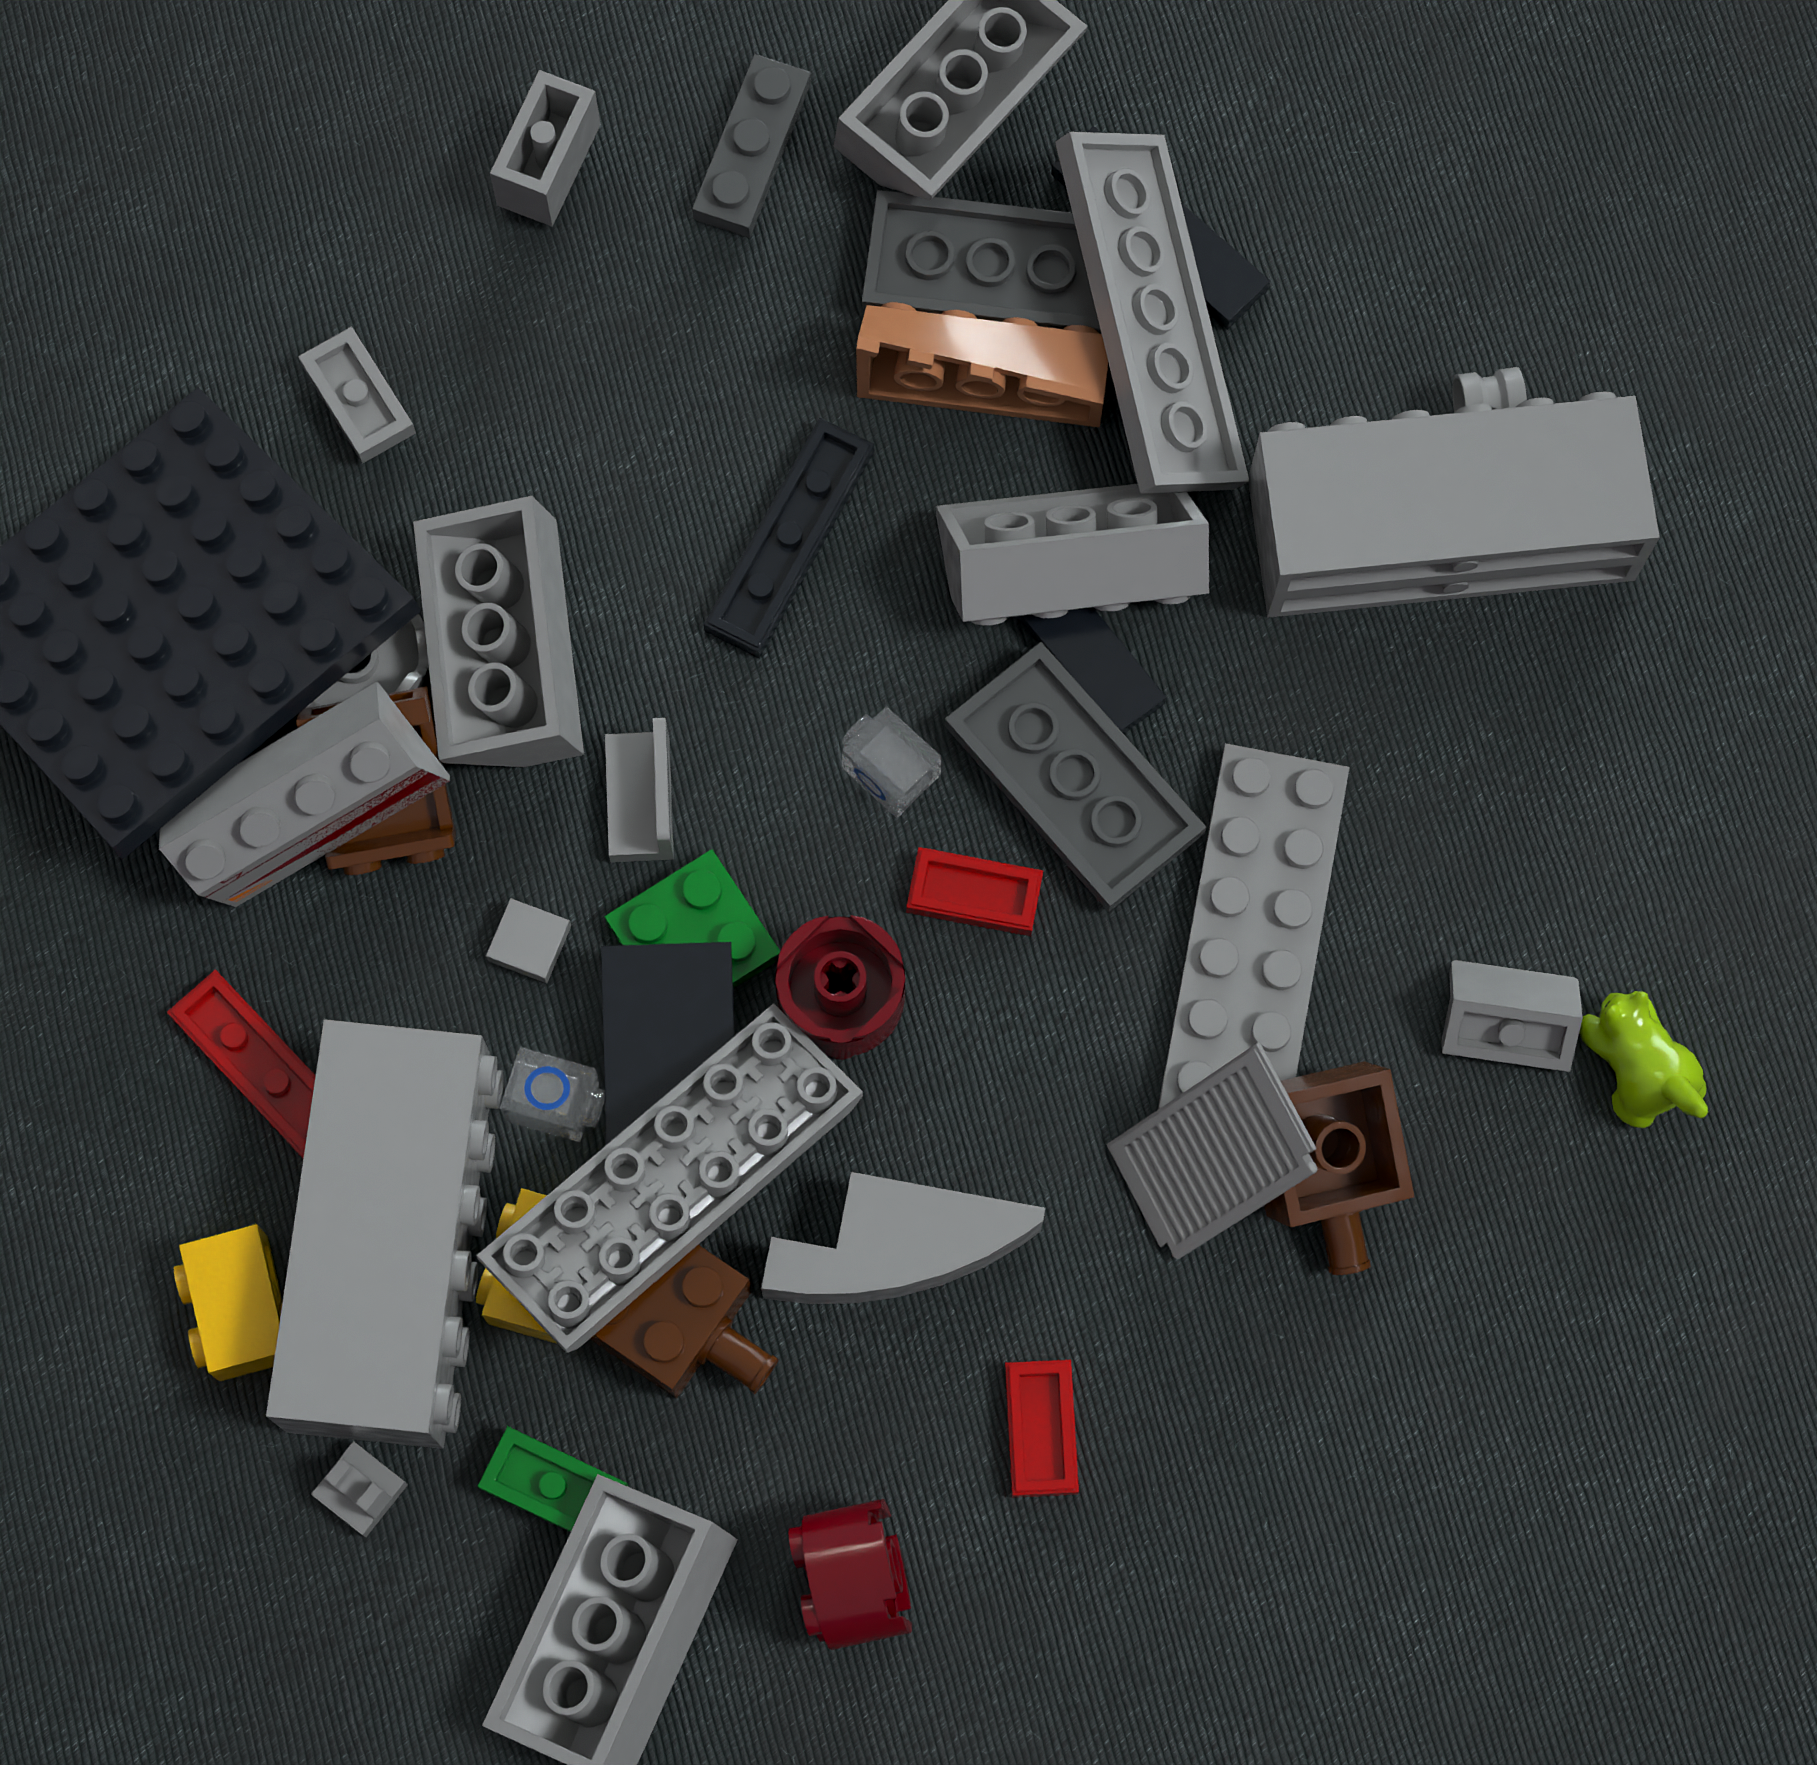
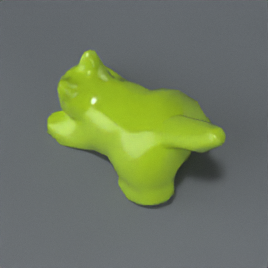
(1648, 1064)

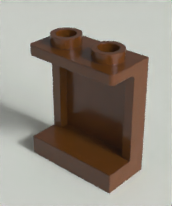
(417, 830)

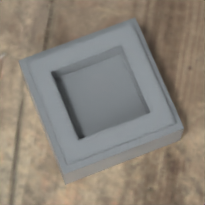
(528, 940)

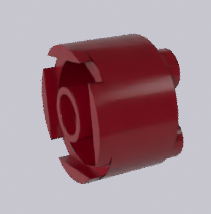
(841, 950)
(852, 1575)

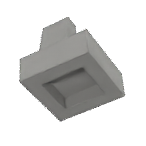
(359, 1489)

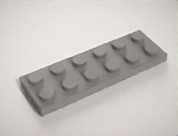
(1152, 312)
(1256, 915)

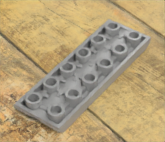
(670, 1179)

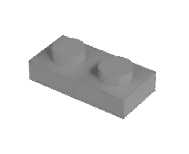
(357, 394)

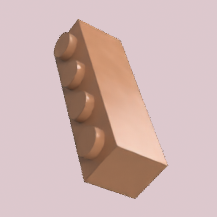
(981, 364)

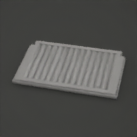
(1215, 1153)

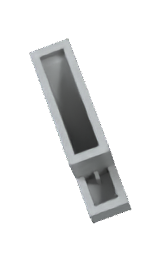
(898, 1243)

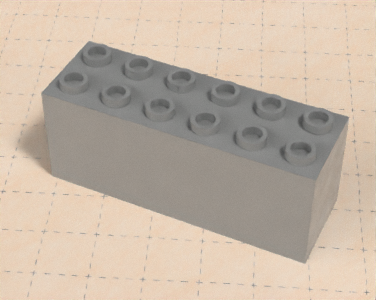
(1451, 504)
(385, 1235)

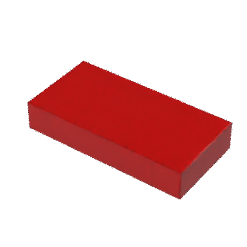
(974, 891)
(1041, 1428)

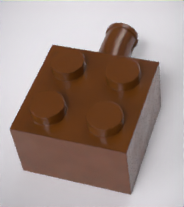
(1357, 1158)
(686, 1323)

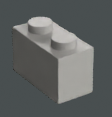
(545, 148)

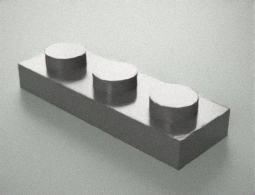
(751, 146)

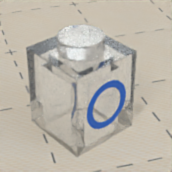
(889, 760)
(552, 1095)

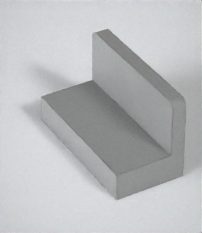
(639, 795)
(1512, 1016)

